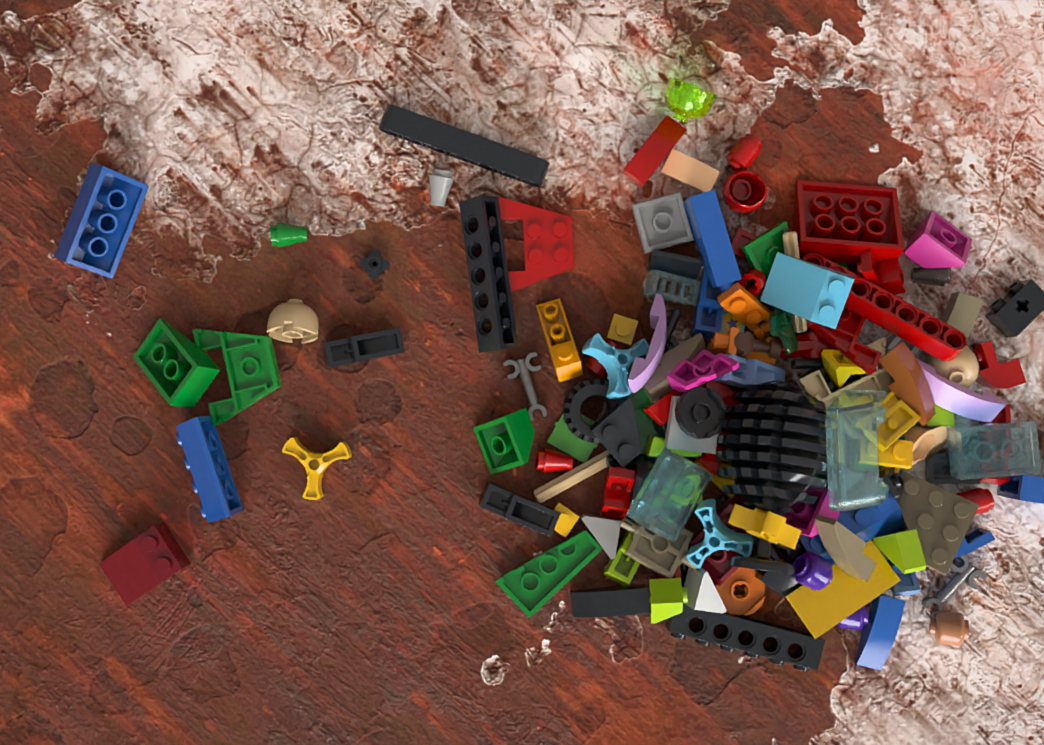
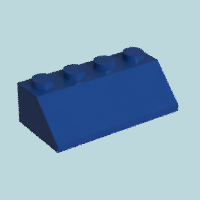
(101, 220)
(209, 468)
(864, 523)

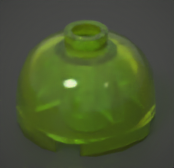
(687, 100)

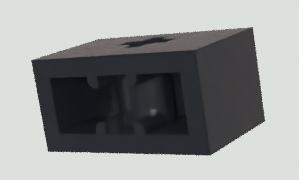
(1030, 304)

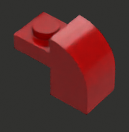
(884, 274)
(994, 373)
(616, 492)

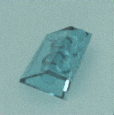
(669, 494)

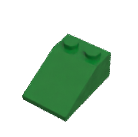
(175, 365)

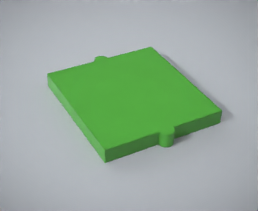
(569, 443)

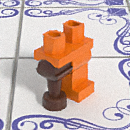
(746, 346)

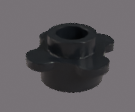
(374, 271)

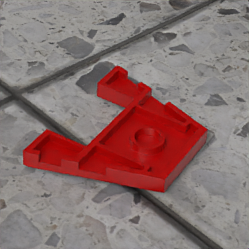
(546, 242)
(845, 339)
(660, 411)

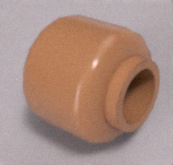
(949, 628)

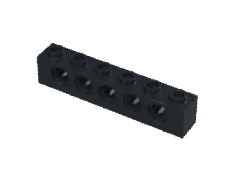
(488, 274)
(806, 656)

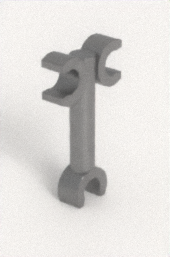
(523, 366)
(965, 573)

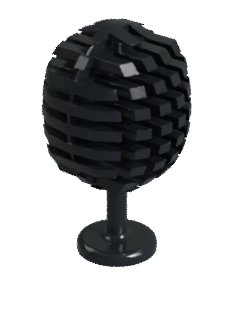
(773, 456)

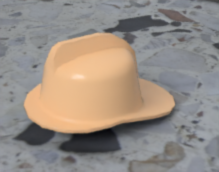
(926, 441)

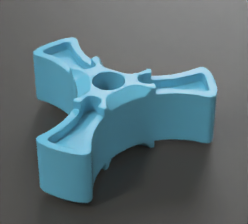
(615, 362)
(717, 536)

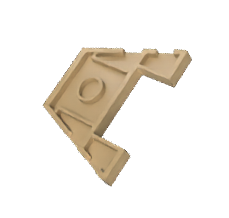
(817, 388)

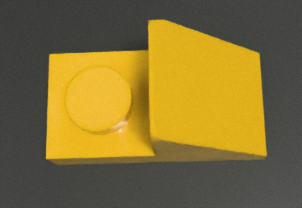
(839, 367)

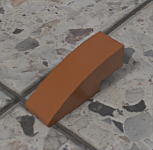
(909, 381)

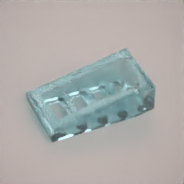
(651, 285)

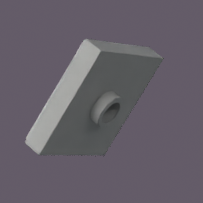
(662, 222)
(677, 439)

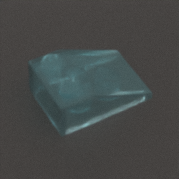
(993, 449)

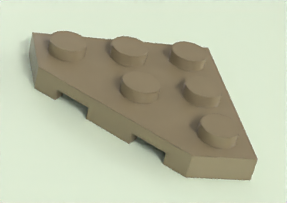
(939, 520)

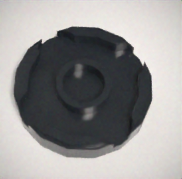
(700, 412)

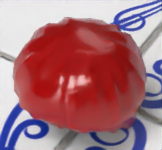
(744, 191)

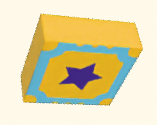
(729, 321)

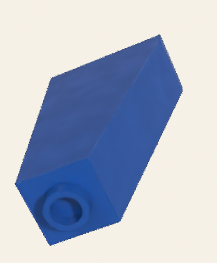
(712, 239)
(1023, 488)

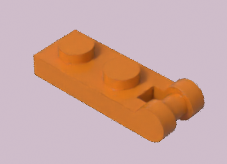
(746, 309)

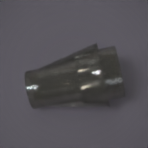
(931, 276)

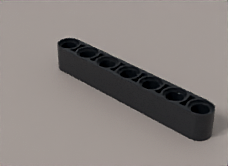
(464, 145)

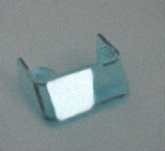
(853, 450)

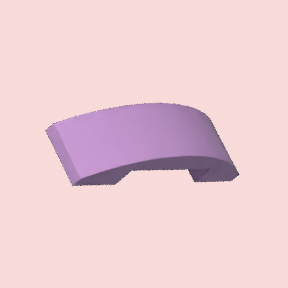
(645, 368)
(960, 399)

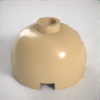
(293, 321)
(961, 370)

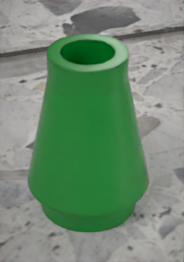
(287, 234)

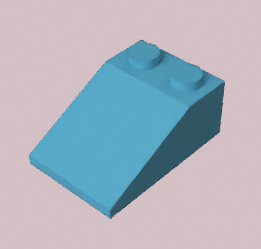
(807, 289)

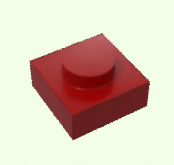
(740, 238)

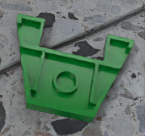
(249, 367)

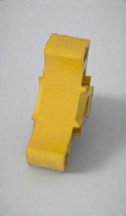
(315, 463)
(765, 526)

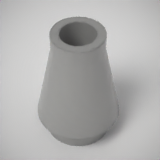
(440, 186)

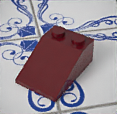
(718, 561)
(145, 563)

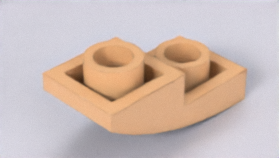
(690, 171)

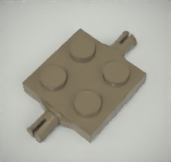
(657, 551)

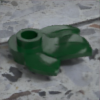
(780, 325)

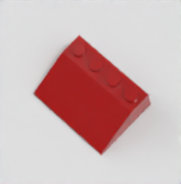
(847, 219)

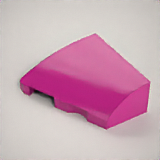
(700, 370)

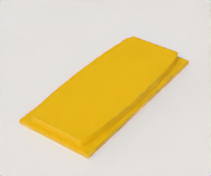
(843, 595)

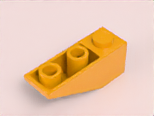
(559, 340)

